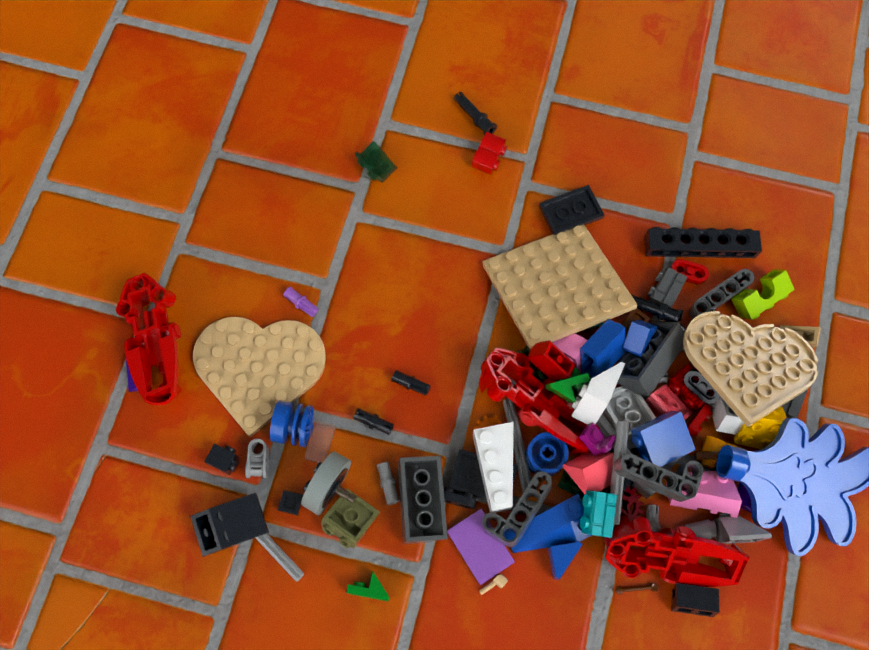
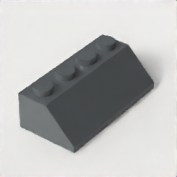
(645, 372)
(422, 499)

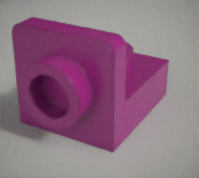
(596, 440)

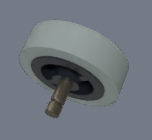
(327, 483)

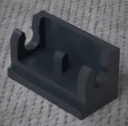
(695, 600)

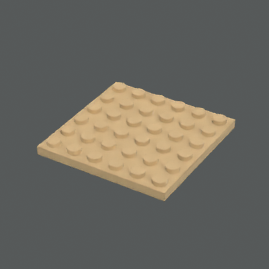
(558, 286)

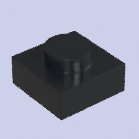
(290, 503)

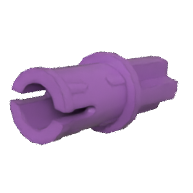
(300, 302)

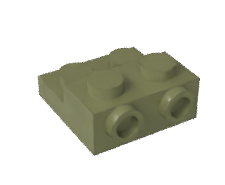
(349, 520)

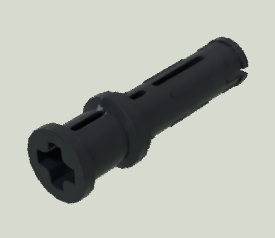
(480, 119)
(661, 311)

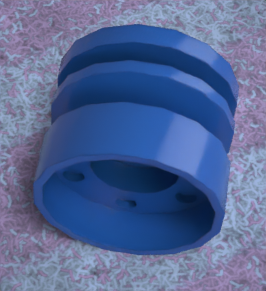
(290, 423)

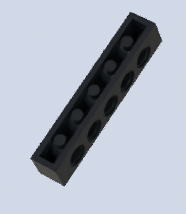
(749, 239)

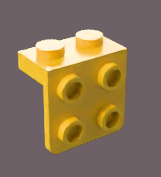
(761, 432)

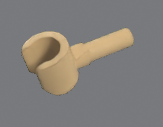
(499, 580)

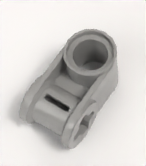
(257, 463)

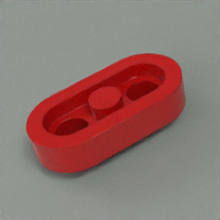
(690, 269)
(702, 414)

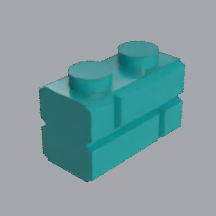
(598, 513)

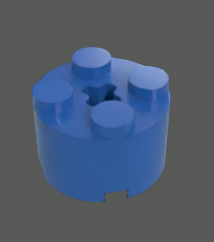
(553, 446)

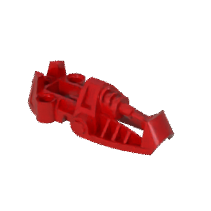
(153, 338)
(535, 402)
(673, 554)

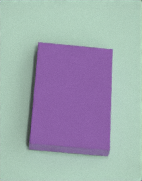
(479, 550)

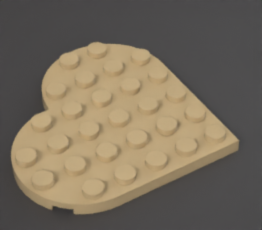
(258, 366)
(750, 366)

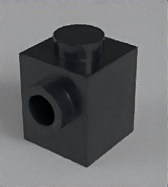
(223, 459)

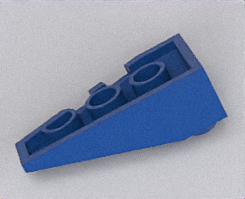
(553, 527)

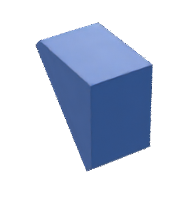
(639, 337)
(561, 557)

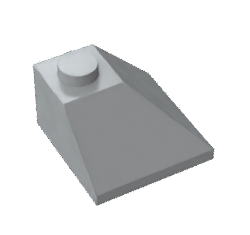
(738, 530)

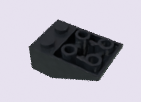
(229, 524)

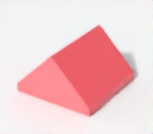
(666, 400)
(591, 471)

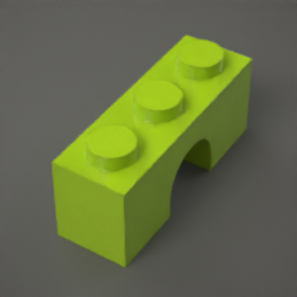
(775, 287)

